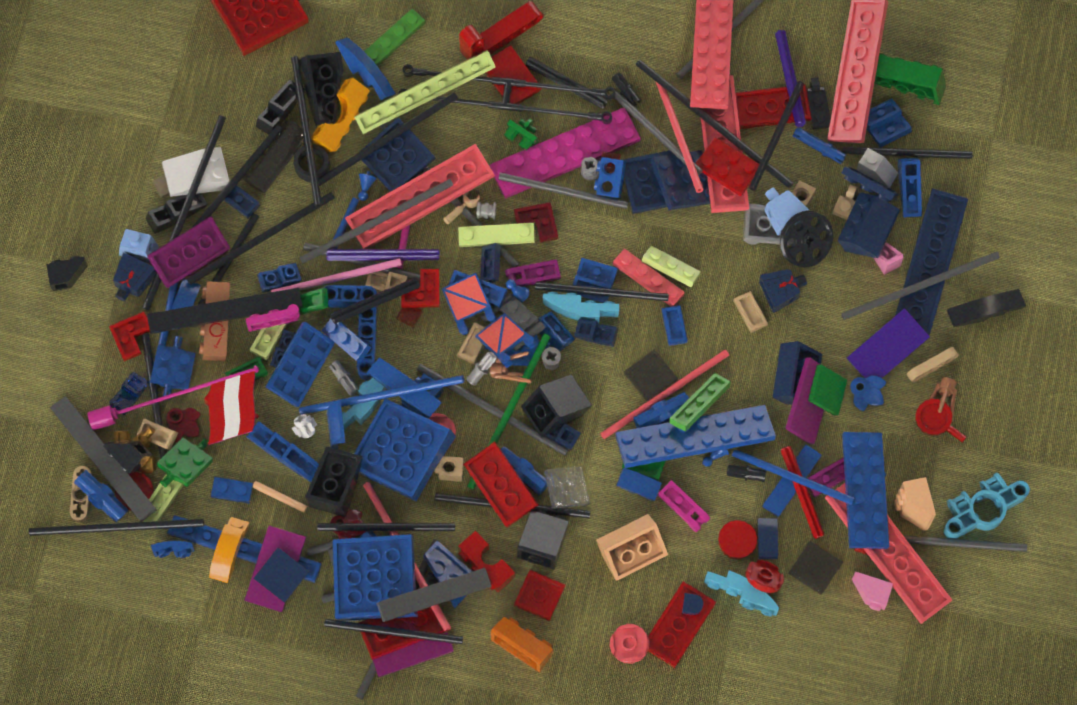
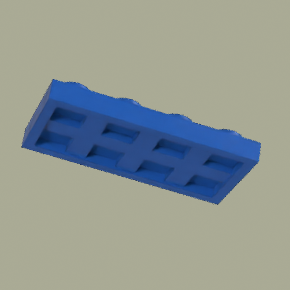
(300, 364)

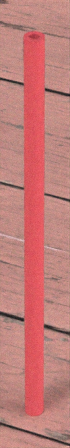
(418, 576)

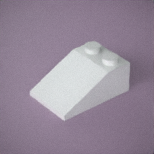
(182, 170)

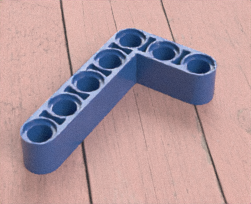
(370, 324)

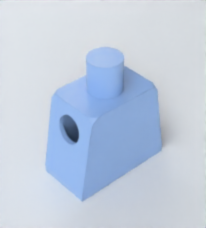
(782, 208)
(137, 245)

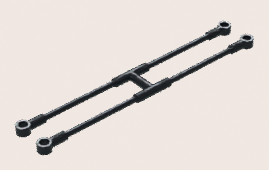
(508, 82)

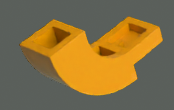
(227, 549)

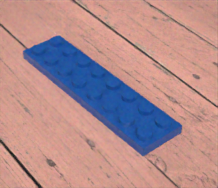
(706, 435)

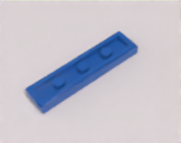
(785, 489)

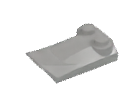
(759, 229)

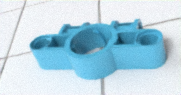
(993, 489)

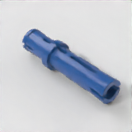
(821, 146)

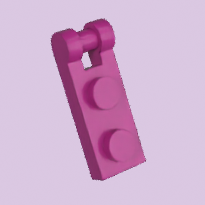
(273, 318)
(683, 505)

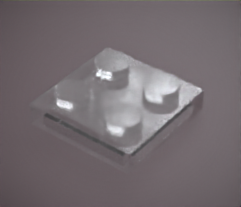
(567, 487)

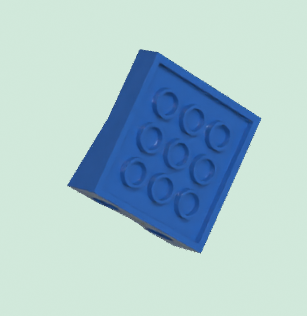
(402, 449)
(371, 572)

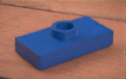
(674, 325)

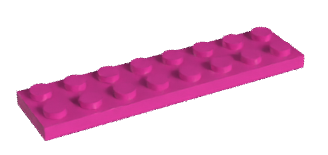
(566, 151)

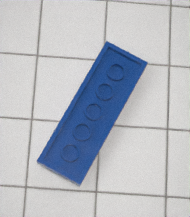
(866, 483)

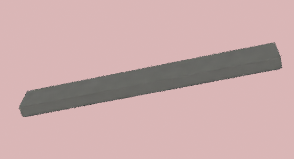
(105, 463)

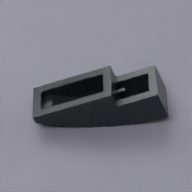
(278, 108)
(167, 215)

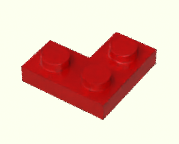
(427, 294)
(125, 333)

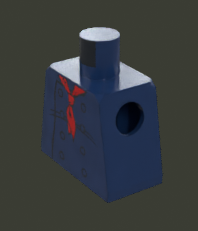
(132, 277)
(781, 288)

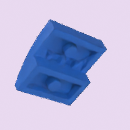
(887, 123)
(595, 275)
(335, 424)

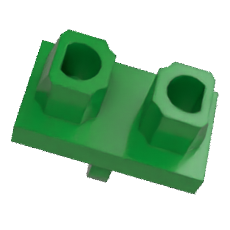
(528, 138)

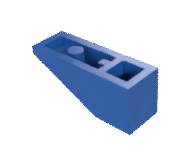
(910, 186)

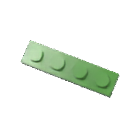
(395, 36)
(700, 402)

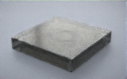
(650, 375)
(815, 568)

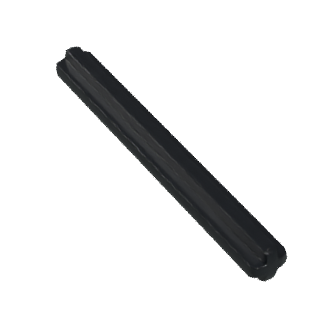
(563, 80)
(375, 300)

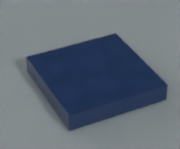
(281, 575)

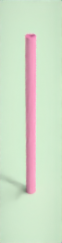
(344, 275)

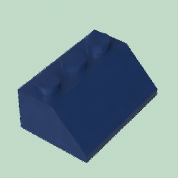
(868, 226)
(789, 369)

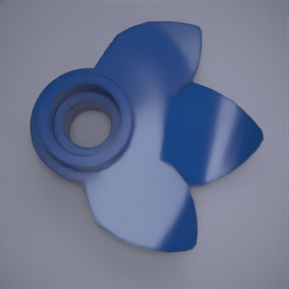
(870, 394)

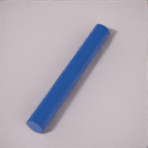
(343, 225)

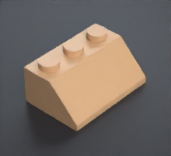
(915, 503)
(632, 547)

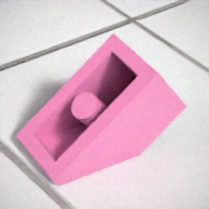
(872, 590)

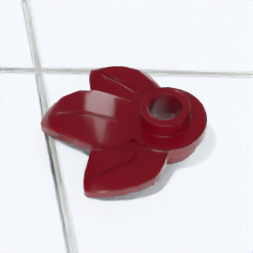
(186, 424)
(352, 516)

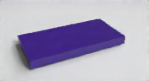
(888, 346)

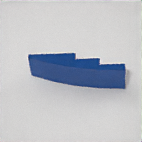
(361, 63)
(393, 378)
(283, 451)

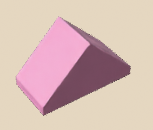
(889, 259)

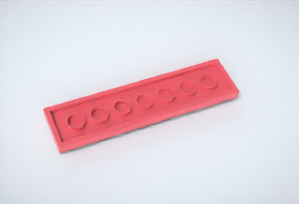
(711, 54)
(857, 71)
(464, 169)
(721, 197)
(903, 568)

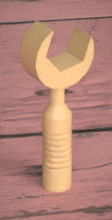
(459, 209)

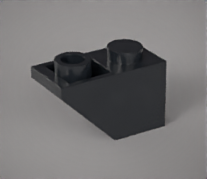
(65, 273)
(129, 454)

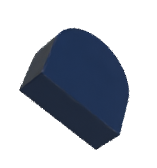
(692, 604)

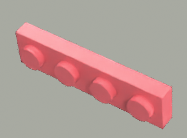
(647, 277)

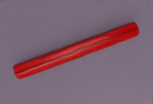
(803, 494)

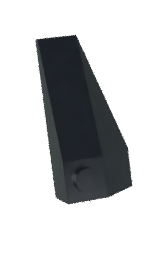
(322, 82)

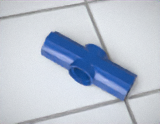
(660, 411)
(526, 472)
(101, 496)

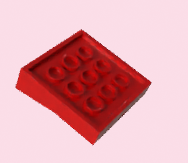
(259, 21)

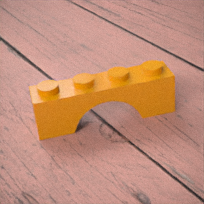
(352, 97)

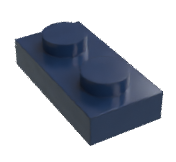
(242, 202)
(490, 263)

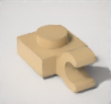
(845, 204)

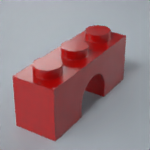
(472, 551)

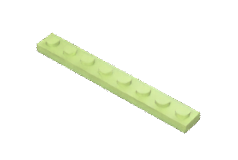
(424, 92)

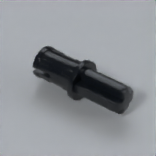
(626, 89)
(746, 473)

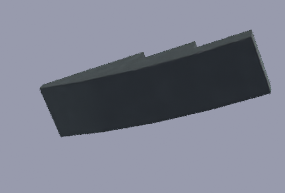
(985, 308)

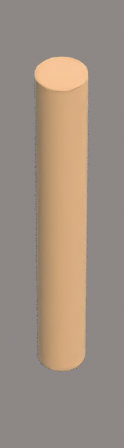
(279, 496)

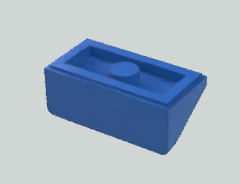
(559, 335)

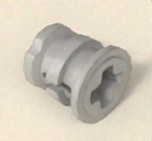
(590, 173)
(486, 210)
(554, 354)

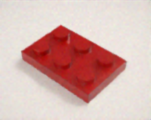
(727, 166)

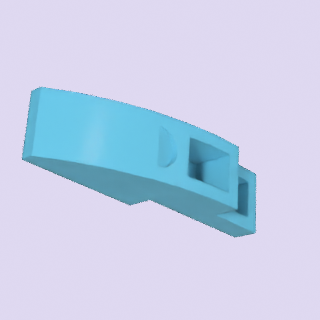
(572, 307)
(362, 411)
(739, 585)

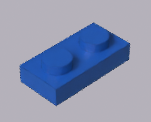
(232, 490)

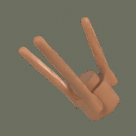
(499, 371)
(946, 389)

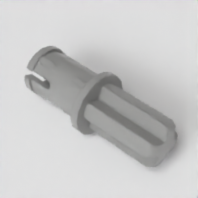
(481, 368)
(344, 377)

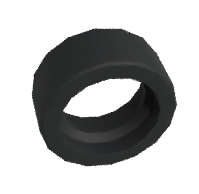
(301, 153)

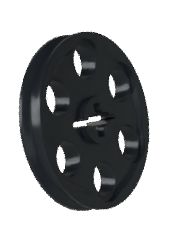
(801, 234)

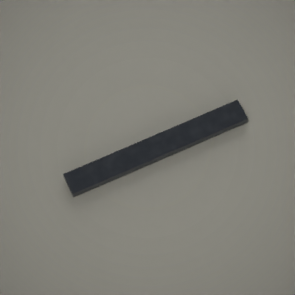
(222, 310)

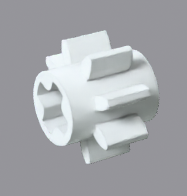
(304, 426)

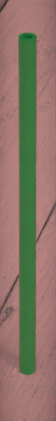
(516, 396)

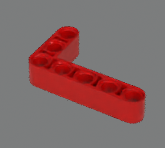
(500, 33)

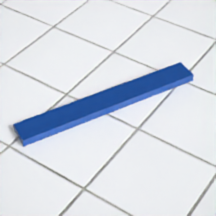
(248, 550)

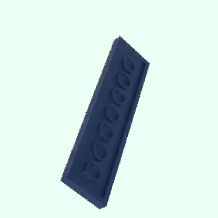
(932, 255)

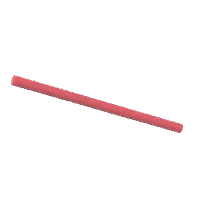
(680, 138)
(664, 394)

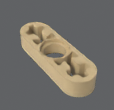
(932, 364)
(74, 507)

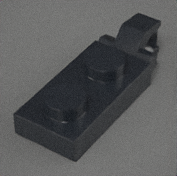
(818, 105)

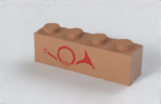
(215, 334)

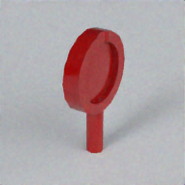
(936, 423)

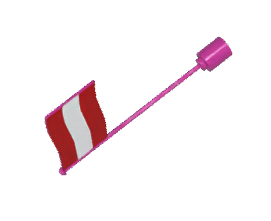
(229, 406)

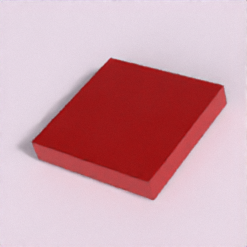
(539, 595)

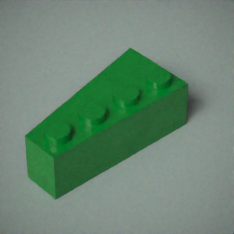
(911, 77)

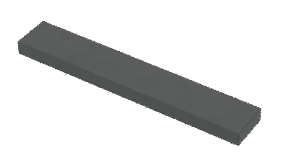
(433, 594)

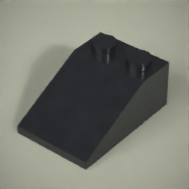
(334, 482)

